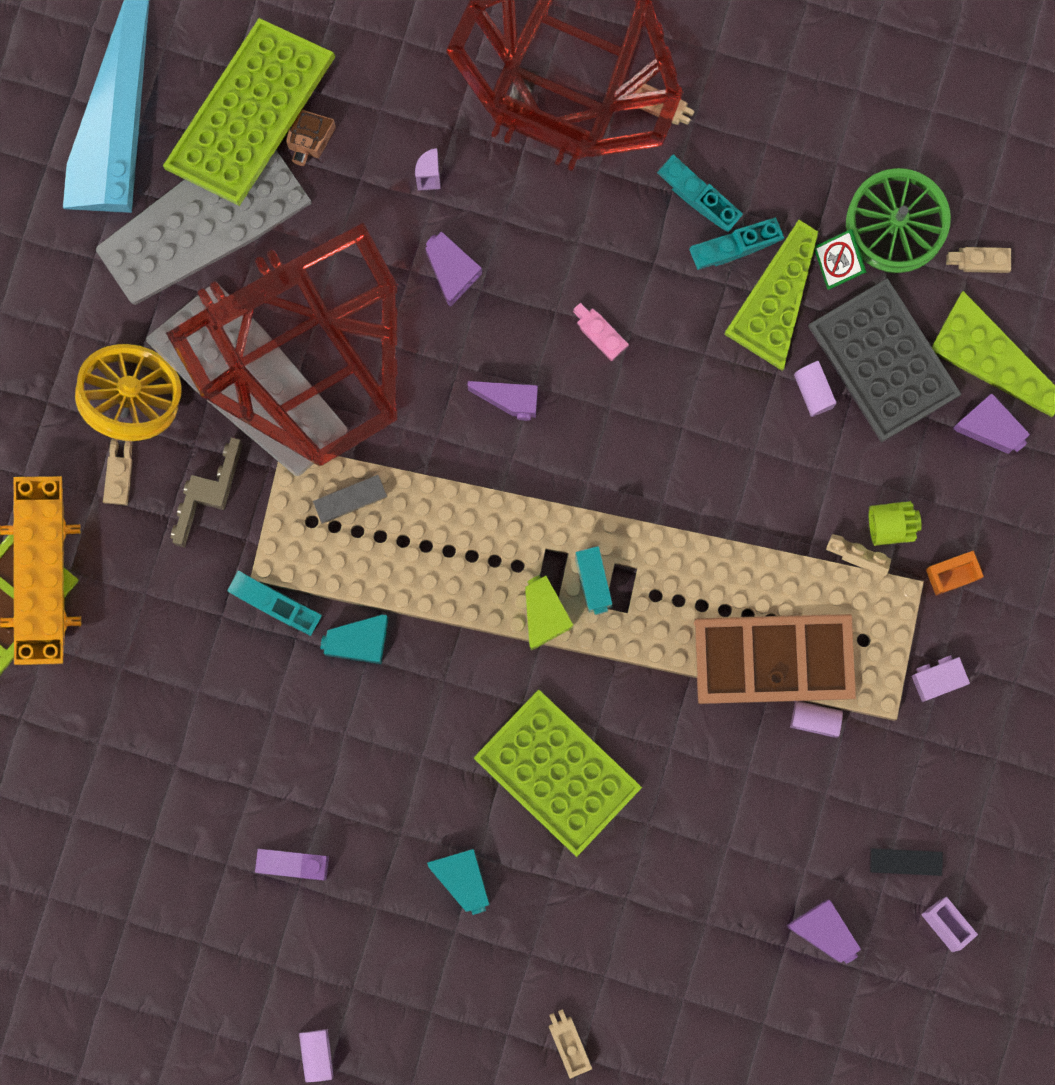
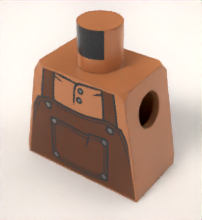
(309, 136)

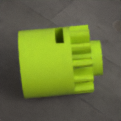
(894, 523)

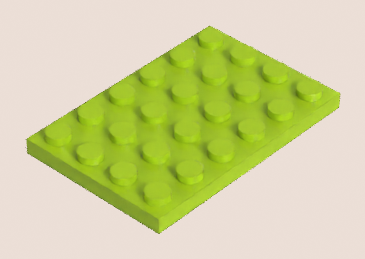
(557, 773)

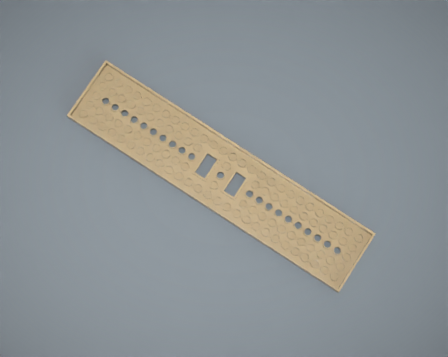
(523, 528)

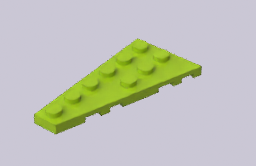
(772, 307)
(982, 349)

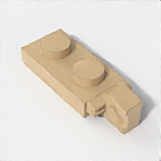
(981, 259)
(859, 555)

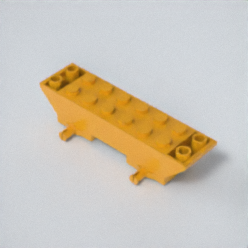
(39, 571)

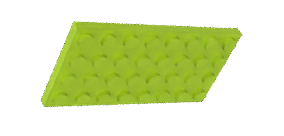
(249, 111)

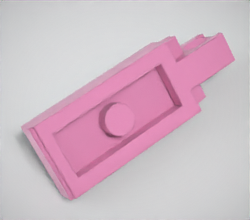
(600, 332)

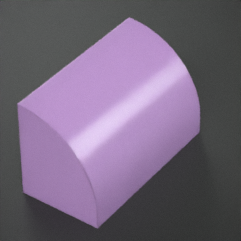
(427, 171)
(815, 389)
(816, 719)
(949, 924)
(316, 1055)

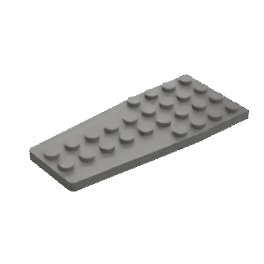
(196, 228)
(273, 372)

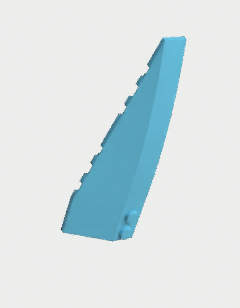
(105, 148)

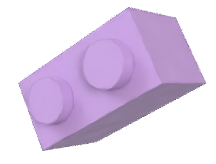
(940, 679)

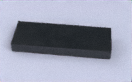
(906, 862)

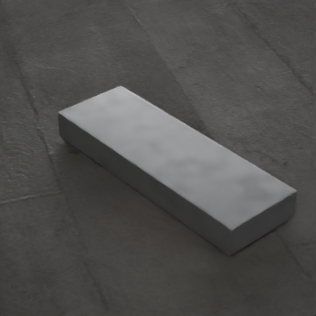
(350, 499)

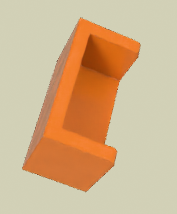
(954, 573)

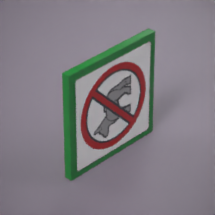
(840, 259)

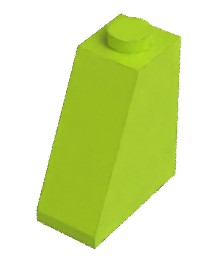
(544, 612)

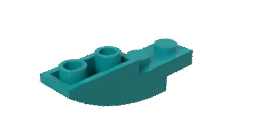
(698, 194)
(736, 245)
(274, 603)

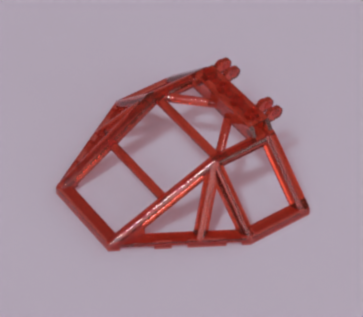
(559, 131)
(333, 323)

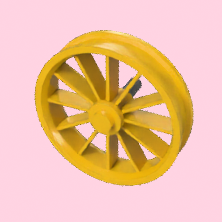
(127, 392)

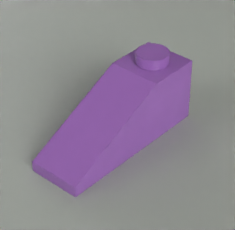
(512, 398)
(292, 864)

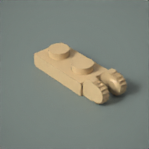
(118, 475)

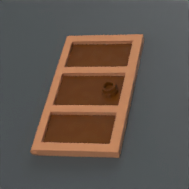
(775, 659)

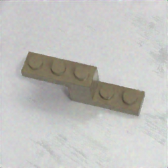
(206, 492)

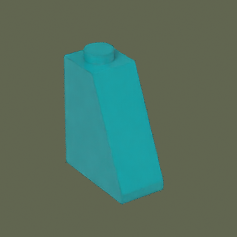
(593, 580)
(357, 640)
(462, 879)

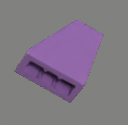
(451, 266)
(993, 426)
(827, 932)

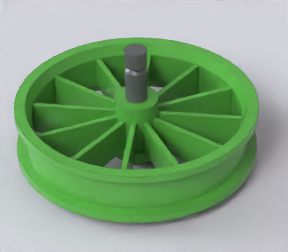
(898, 219)

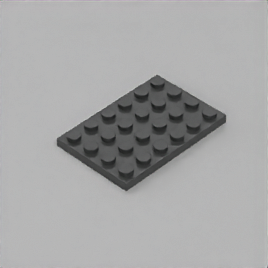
(884, 360)

